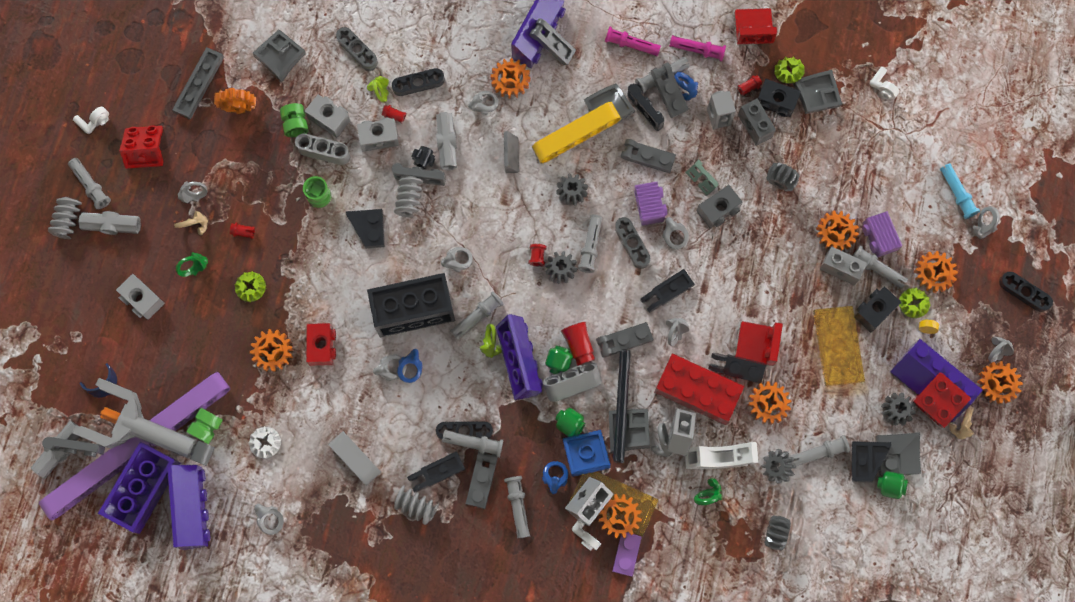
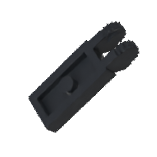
(644, 105)
(669, 290)
(739, 367)
(438, 471)

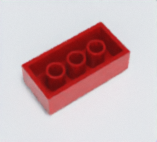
(699, 389)

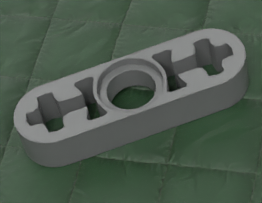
(356, 41)
(630, 228)

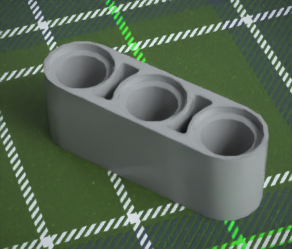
(328, 155)
(572, 381)
(354, 458)

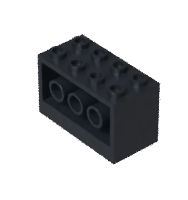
(411, 305)

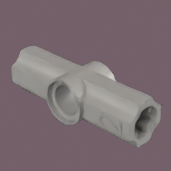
(446, 141)
(109, 223)
(50, 459)

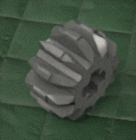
(782, 176)
(572, 195)
(568, 268)
(898, 400)
(772, 463)
(777, 532)

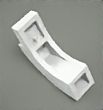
(722, 457)

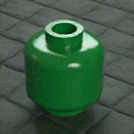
(558, 359)
(570, 422)
(892, 485)

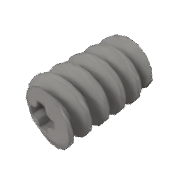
(407, 195)
(63, 216)
(415, 506)

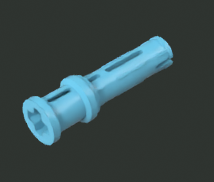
(963, 199)

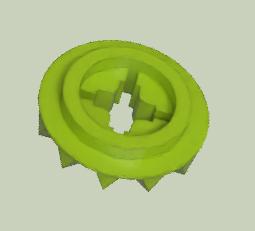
(784, 75)
(250, 295)
(911, 310)

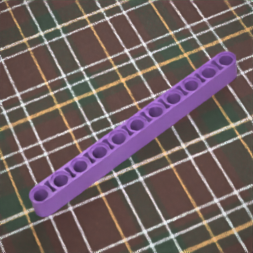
(117, 458)

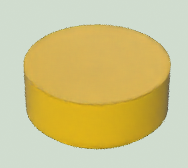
(928, 326)

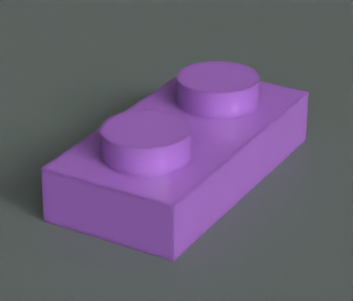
(627, 554)

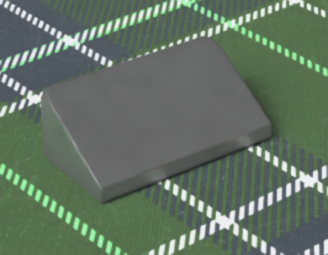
(511, 153)

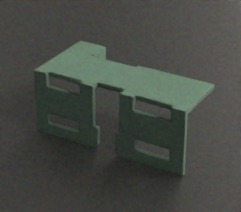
(698, 164)

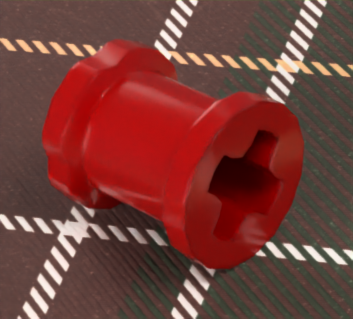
(537, 255)

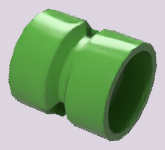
(293, 119)
(317, 191)
(204, 425)

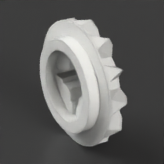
(266, 451)

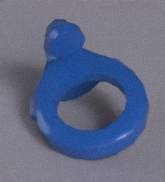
(691, 87)
(412, 357)
(555, 482)

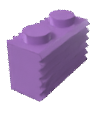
(649, 203)
(881, 234)

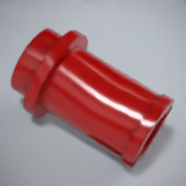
(753, 83)
(389, 112)
(241, 230)

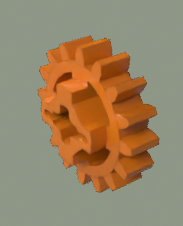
(510, 70)
(235, 100)
(841, 224)
(944, 271)
(273, 361)
(1007, 378)
(777, 404)
(627, 511)

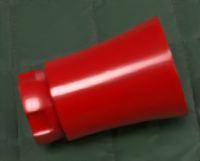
(579, 342)

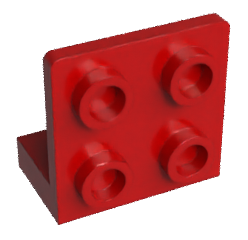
(754, 26)
(141, 147)
(759, 342)
(941, 400)

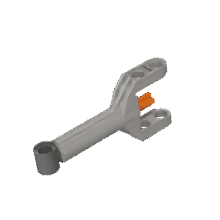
(132, 424)

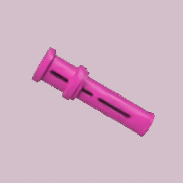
(624, 39)
(707, 49)

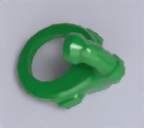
(199, 264)
(713, 493)

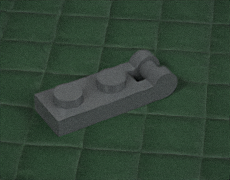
(552, 42)
(669, 90)
(648, 156)
(433, 177)
(625, 339)
(72, 446)
(481, 481)

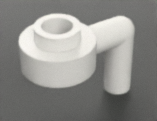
(887, 89)
(97, 117)
(588, 540)

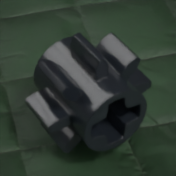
(423, 157)

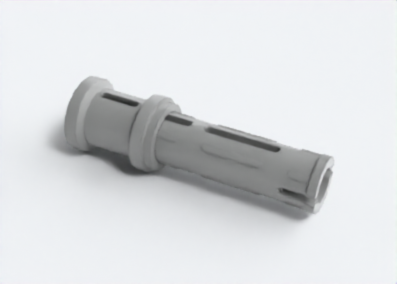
(648, 82)
(93, 189)
(589, 253)
(879, 267)
(484, 309)
(482, 444)
(827, 449)
(516, 497)

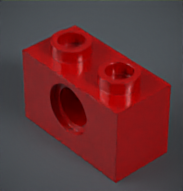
(315, 334)

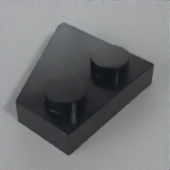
(368, 226)
(867, 459)

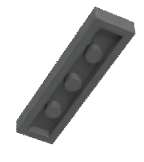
(198, 83)

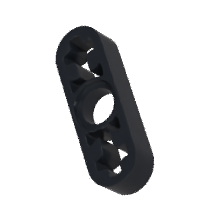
(422, 75)
(1035, 304)
(478, 424)

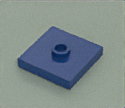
(586, 453)

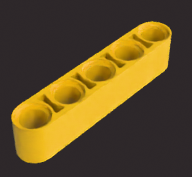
(576, 132)

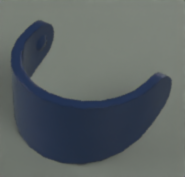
(97, 392)

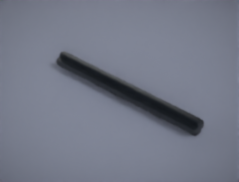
(621, 407)

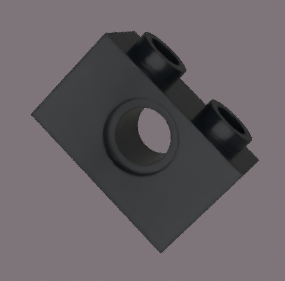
(775, 90)
(885, 301)

